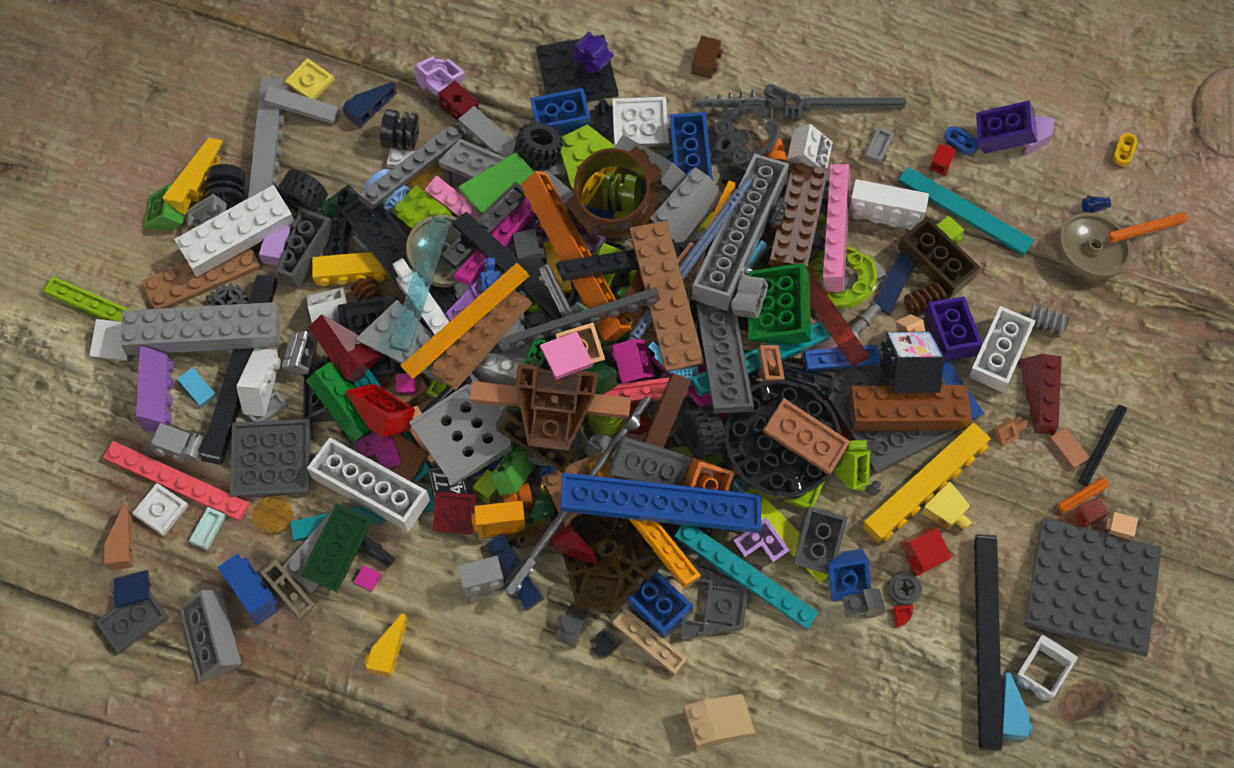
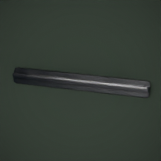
(1102, 445)

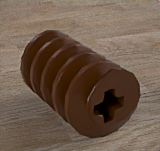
(365, 290)
(921, 298)

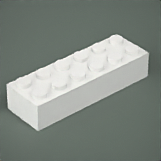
(234, 230)
(368, 484)

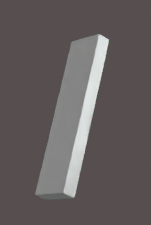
(300, 104)

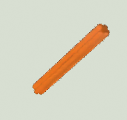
(1147, 227)

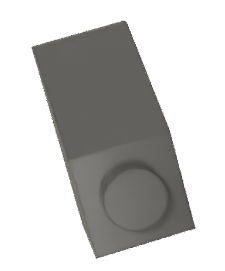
(572, 626)

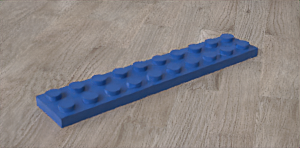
(660, 502)

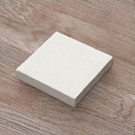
(107, 341)
(160, 509)

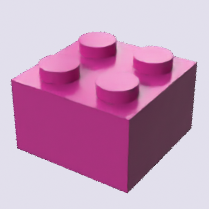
(633, 361)

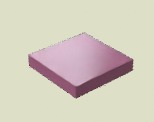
(566, 355)

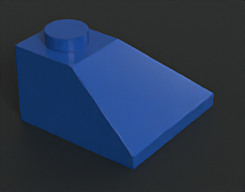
(849, 574)

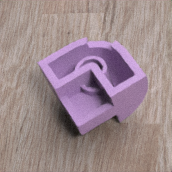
(437, 74)

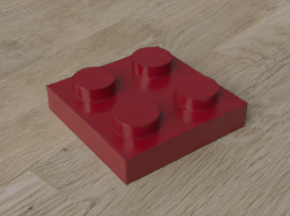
(453, 512)

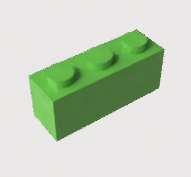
(512, 471)

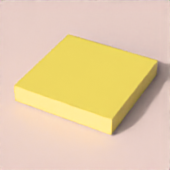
(309, 80)

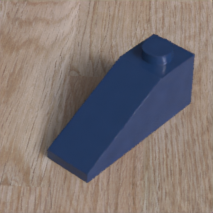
(366, 104)

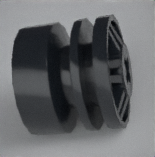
(399, 129)
(226, 183)

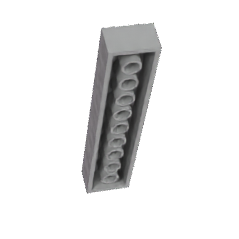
(740, 234)

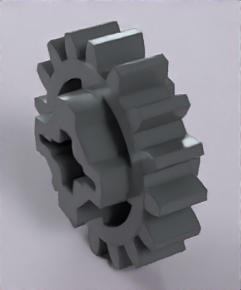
(225, 294)

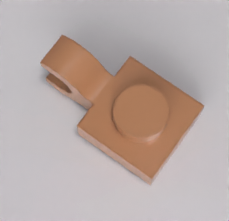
(1009, 430)

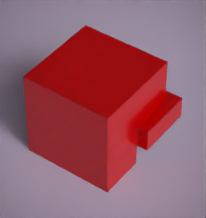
(925, 550)

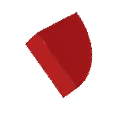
(902, 614)

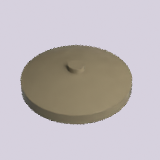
(1087, 248)
(444, 273)

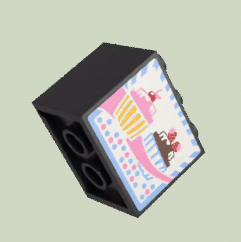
(912, 362)

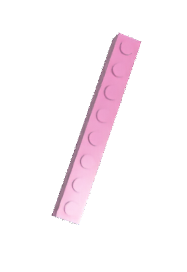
(837, 228)

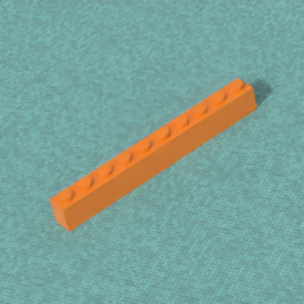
(570, 245)

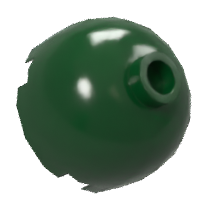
(543, 508)

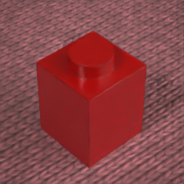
(942, 159)

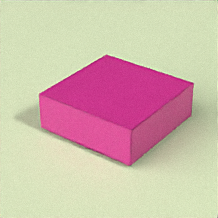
(405, 384)
(367, 578)

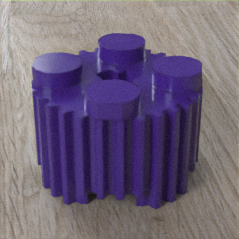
(592, 52)

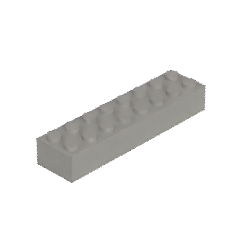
(201, 328)

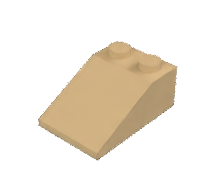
(718, 721)

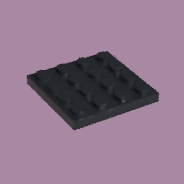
(563, 73)

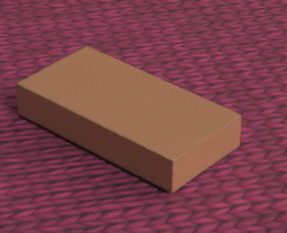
(1069, 448)

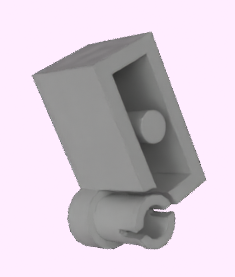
(176, 443)

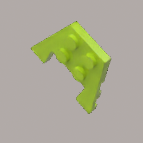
(578, 147)

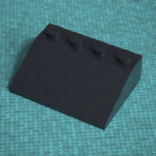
(358, 317)

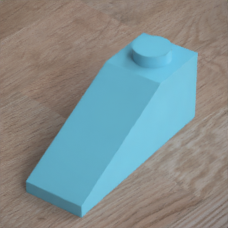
(1014, 713)

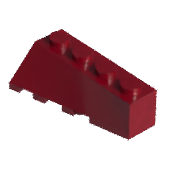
(1042, 385)

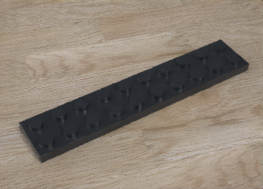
(387, 243)

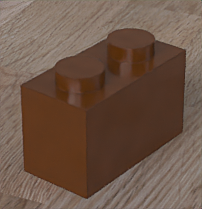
(706, 57)

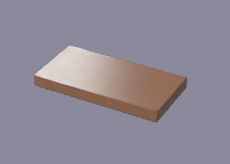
(806, 436)

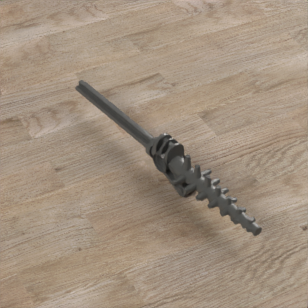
(778, 99)

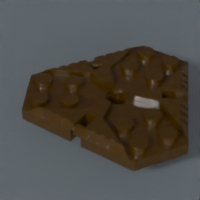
(619, 558)

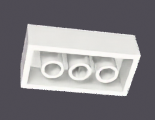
(887, 204)
(1001, 349)

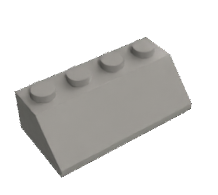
(688, 205)
(209, 635)

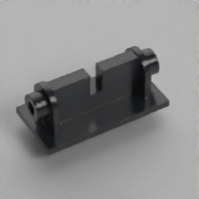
(603, 118)

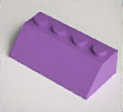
(154, 389)

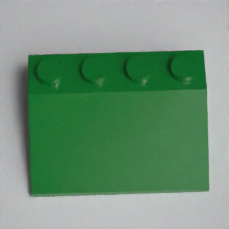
(785, 307)

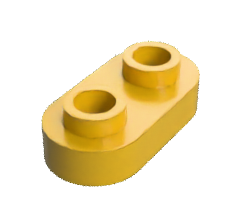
(1125, 151)

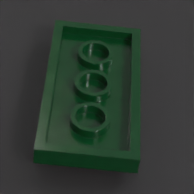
(336, 548)

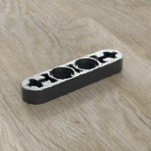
(340, 222)

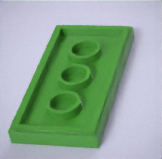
(493, 182)

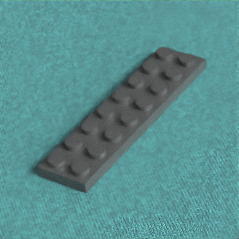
(724, 359)

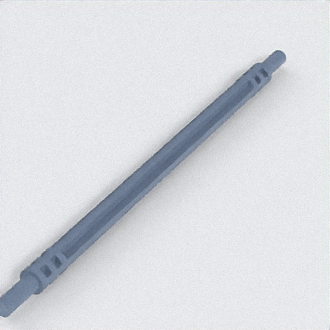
(699, 248)

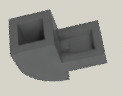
(866, 603)

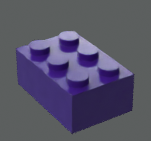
(1006, 127)
(953, 328)

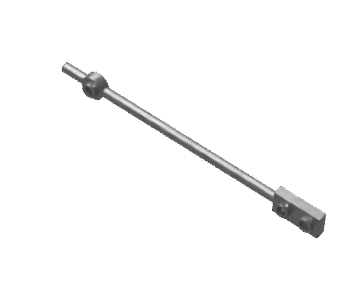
(526, 566)

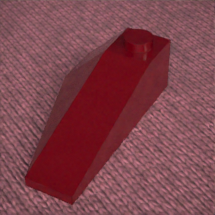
(340, 346)

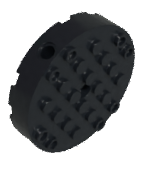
(762, 462)

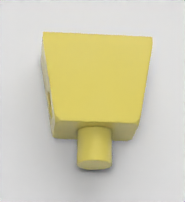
(948, 508)

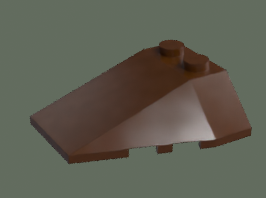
(553, 407)

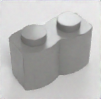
(749, 296)

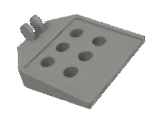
(449, 453)

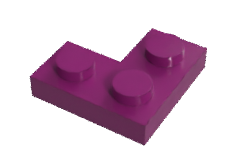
(381, 447)

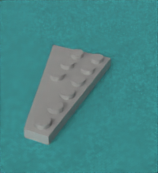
(380, 333)

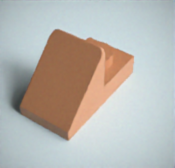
(770, 363)

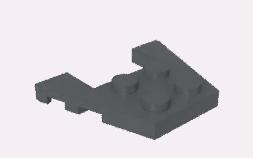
(723, 609)

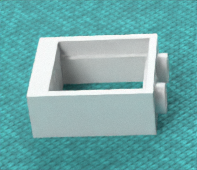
(1057, 653)

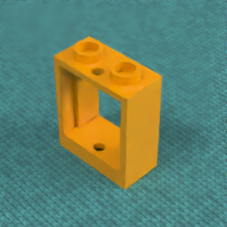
(498, 518)

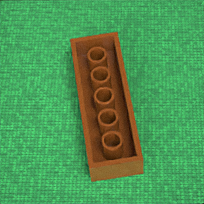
(882, 410)

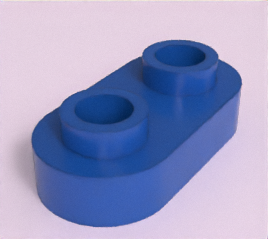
(962, 140)

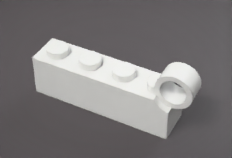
(432, 314)

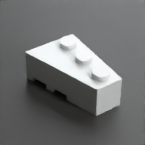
(258, 381)

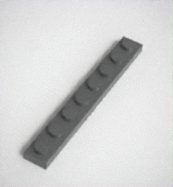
(410, 167)
(593, 315)

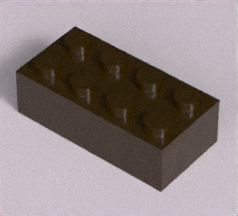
(938, 257)

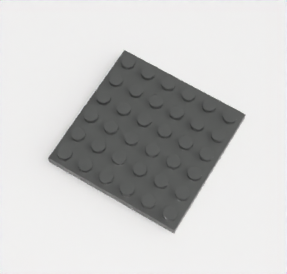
(896, 444)
(1094, 587)

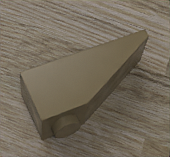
(285, 587)

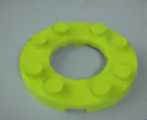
(861, 290)

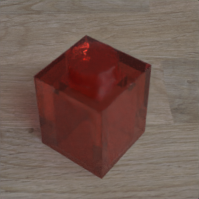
(1090, 513)

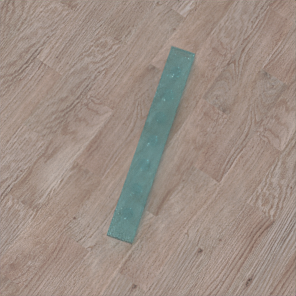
(420, 285)

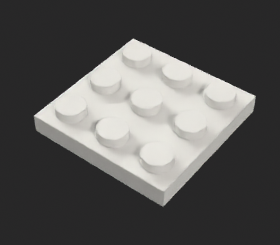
(641, 120)

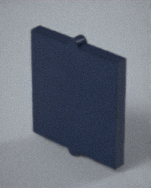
(131, 589)

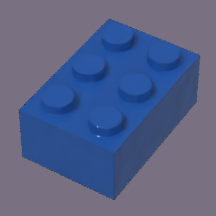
(562, 110)
(249, 588)
(660, 605)

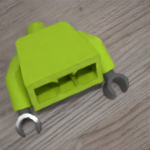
(855, 466)

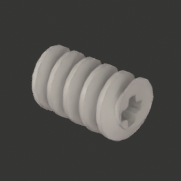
(1049, 320)

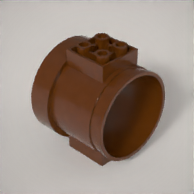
(615, 229)

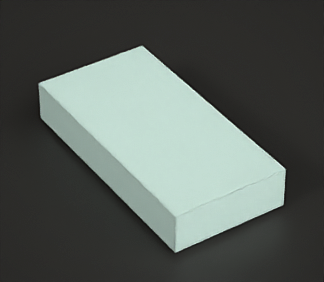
(207, 528)

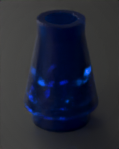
(1094, 204)

